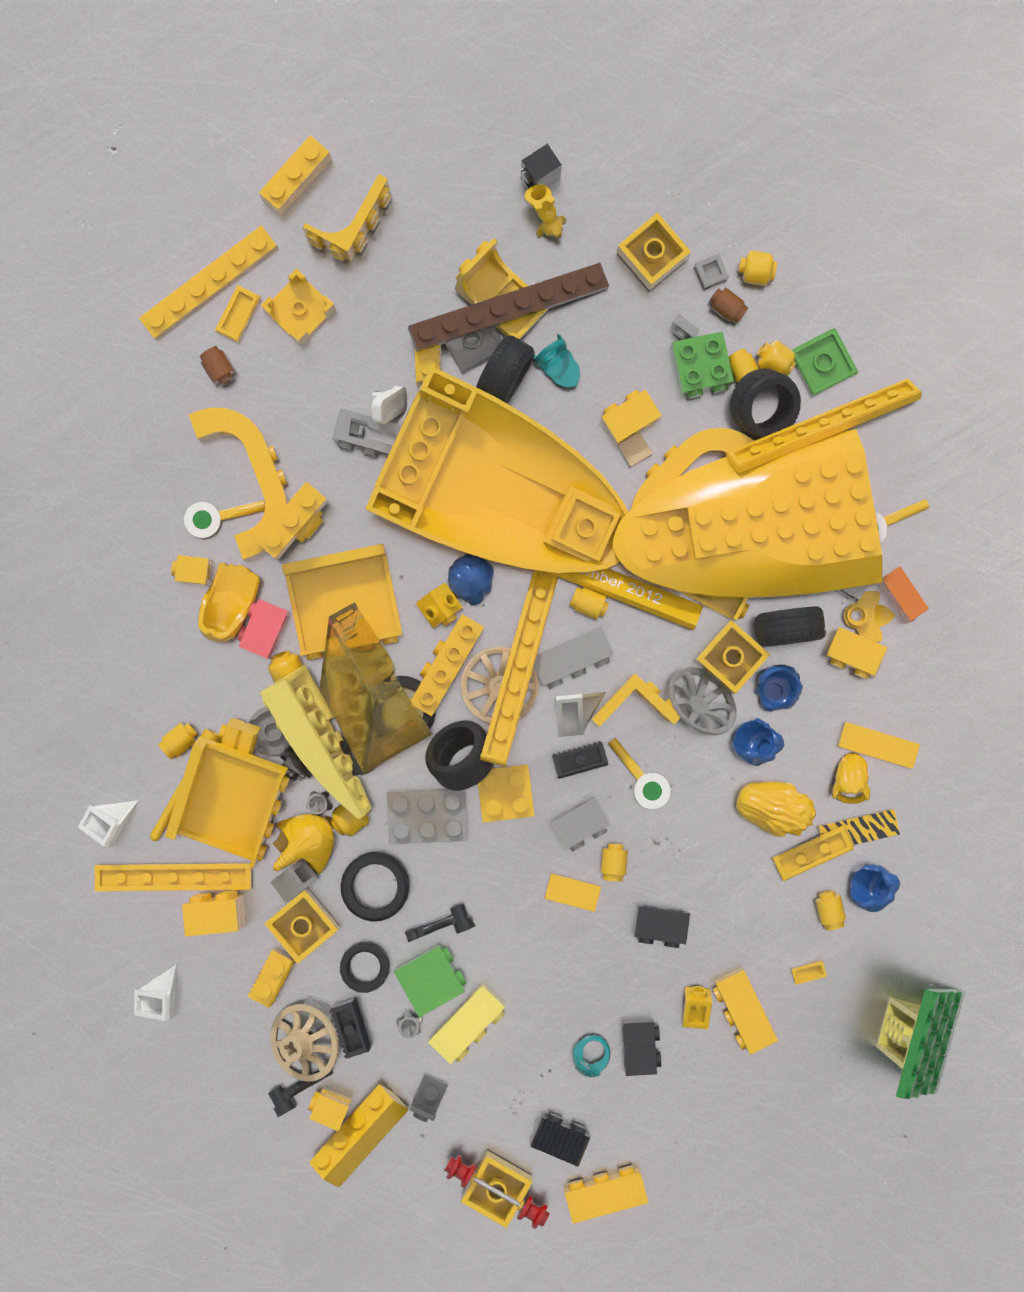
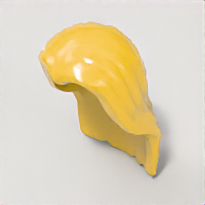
(227, 602)

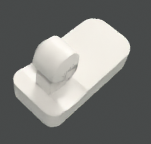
(388, 404)

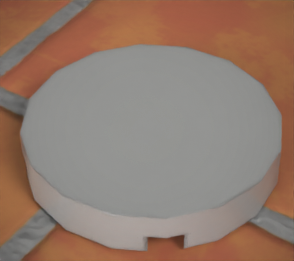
(270, 740)

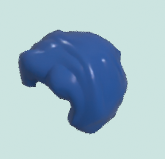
(470, 578)
(779, 687)
(757, 742)
(873, 887)

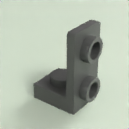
(428, 1098)

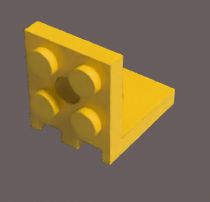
(647, 691)

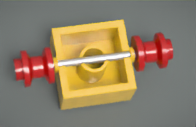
(497, 1190)

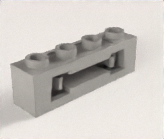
(369, 447)

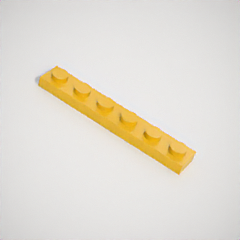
(208, 282)
(173, 877)

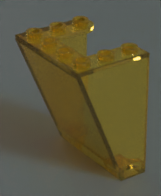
(371, 713)

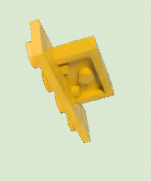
(446, 664)

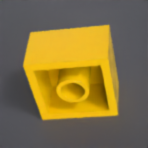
(653, 251)
(732, 657)
(506, 794)
(302, 925)

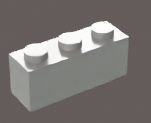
(573, 658)

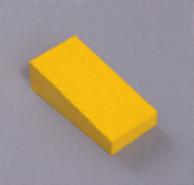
(809, 972)

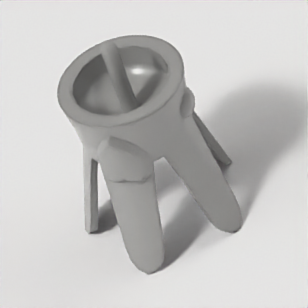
(318, 803)
(409, 1025)

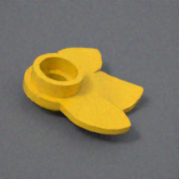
(871, 616)

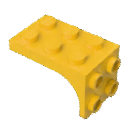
(352, 239)
(490, 277)

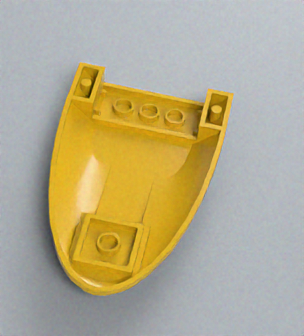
(495, 483)
(763, 532)

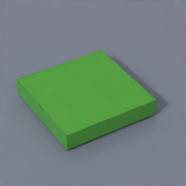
(824, 362)

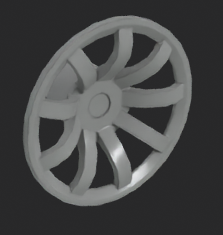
(696, 706)

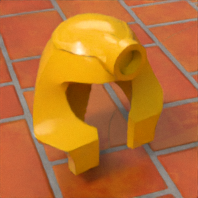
(304, 838)

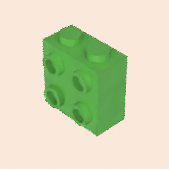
(702, 364)
(430, 980)

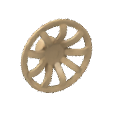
(492, 683)
(299, 1044)

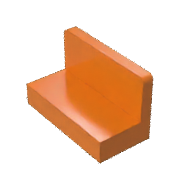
(903, 595)

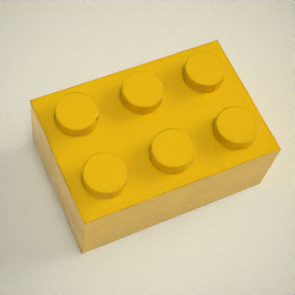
(214, 914)

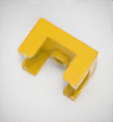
(299, 308)

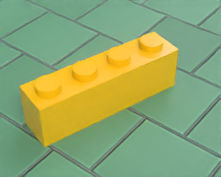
(358, 1136)

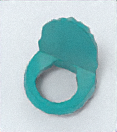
(559, 363)
(585, 1068)

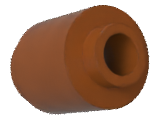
(728, 305)
(217, 366)

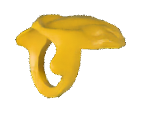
(852, 778)

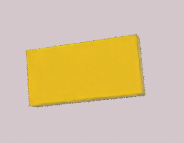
(237, 314)
(572, 892)

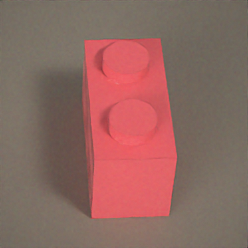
(263, 628)

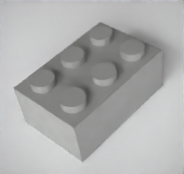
(427, 816)

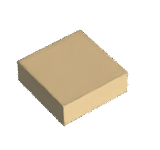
(634, 449)

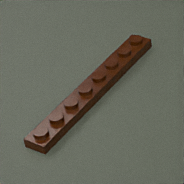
(508, 307)

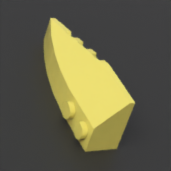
(306, 724)

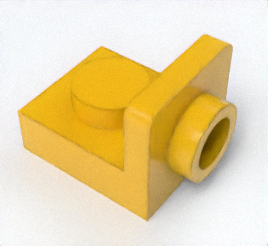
(697, 1007)

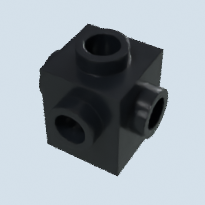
(294, 770)

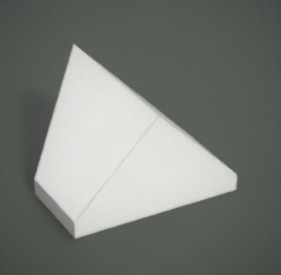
(576, 712)
(106, 822)
(157, 997)

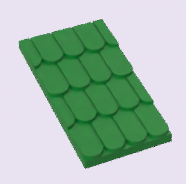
(920, 1039)

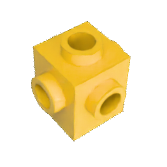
(439, 606)

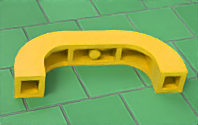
(223, 421)
(681, 458)

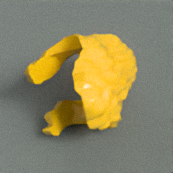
(776, 807)

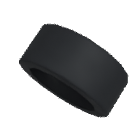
(345, 965)

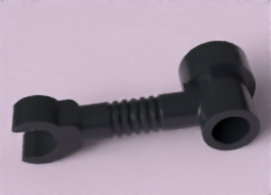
(458, 918)
(283, 1098)

